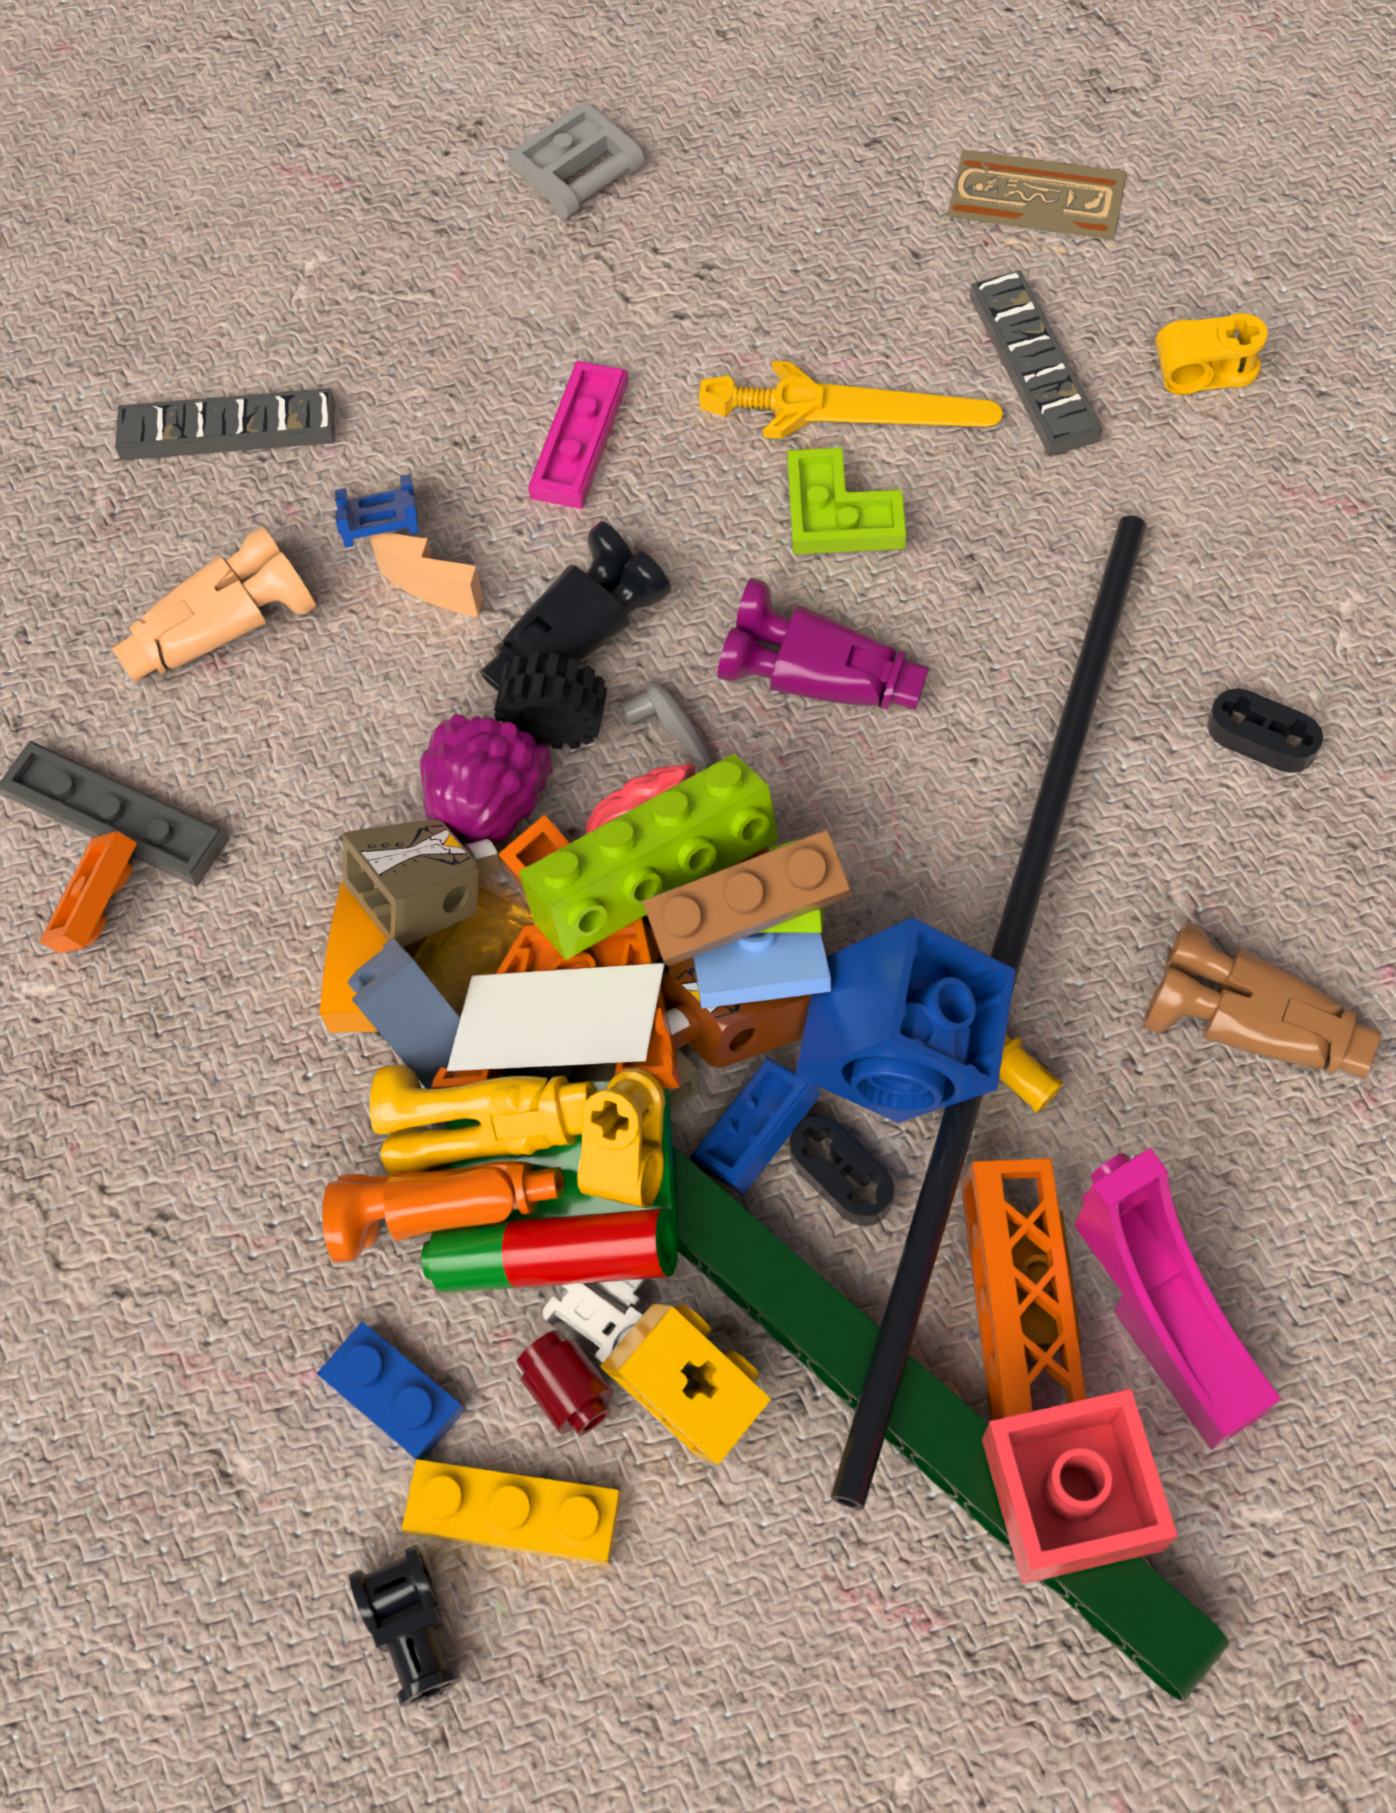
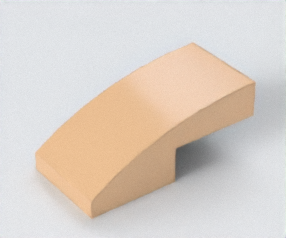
(410, 566)

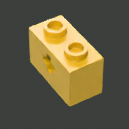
(650, 1367)

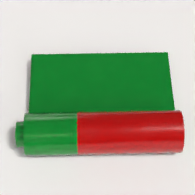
(565, 1238)

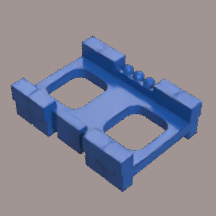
(352, 514)

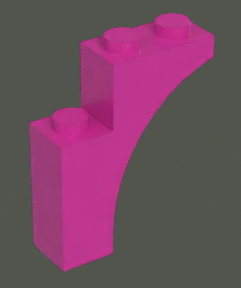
(1166, 1301)

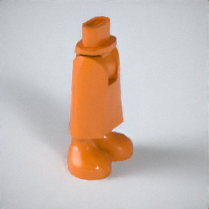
(429, 1202)

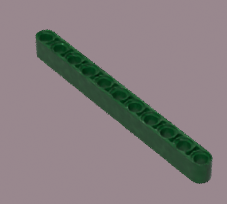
(927, 1425)

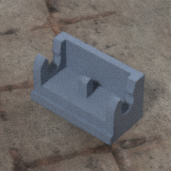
(406, 1010)

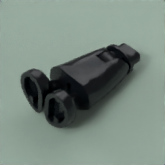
(578, 609)

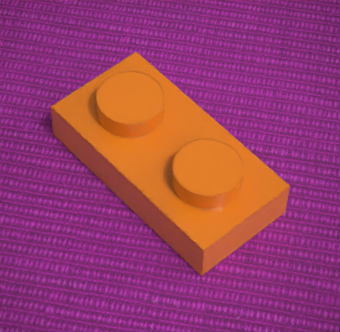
(99, 874)

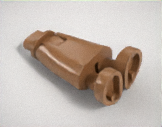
(1258, 1008)

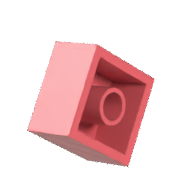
(1077, 1486)

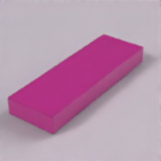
(578, 434)

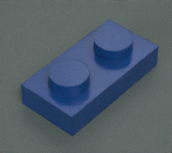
(391, 1392)

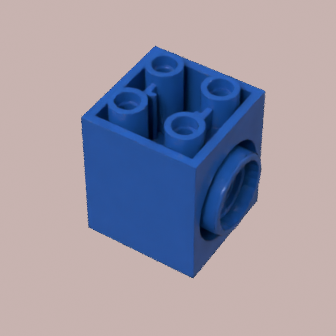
(908, 1022)

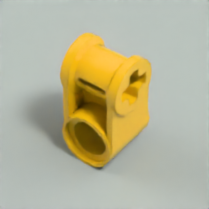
(1205, 354)
(623, 1140)

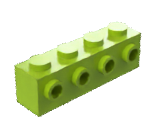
(654, 848)

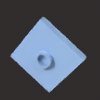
(762, 969)

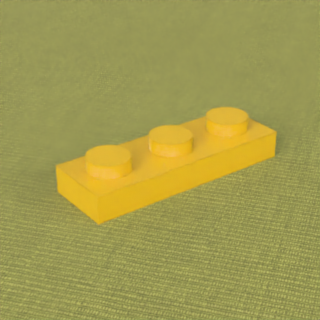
(512, 1512)

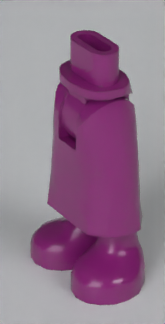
(816, 656)

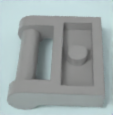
(568, 147)

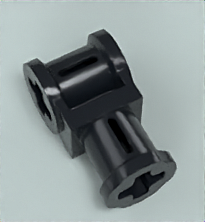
(402, 1612)

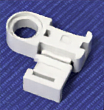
(596, 1306)

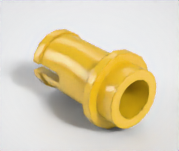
(1027, 1076)

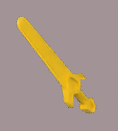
(802, 400)

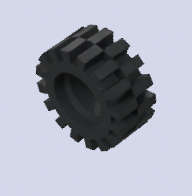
(551, 700)

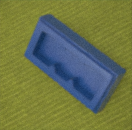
(755, 1126)

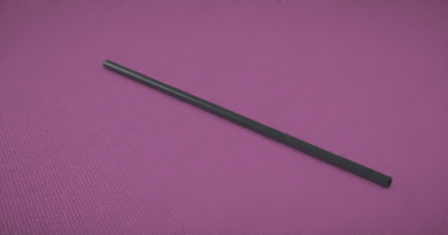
(958, 1120)

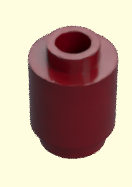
(565, 1383)

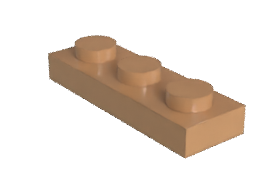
(747, 898)

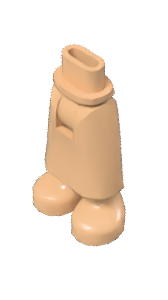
(213, 607)

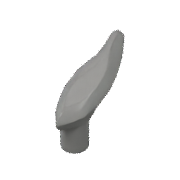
(673, 719)

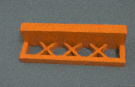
(996, 1283)

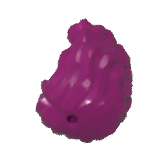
(482, 777)

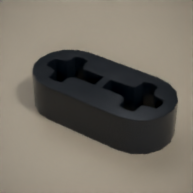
(1264, 730)
(851, 1160)

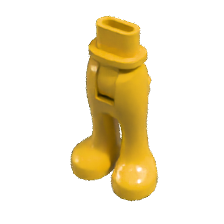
(514, 1115)

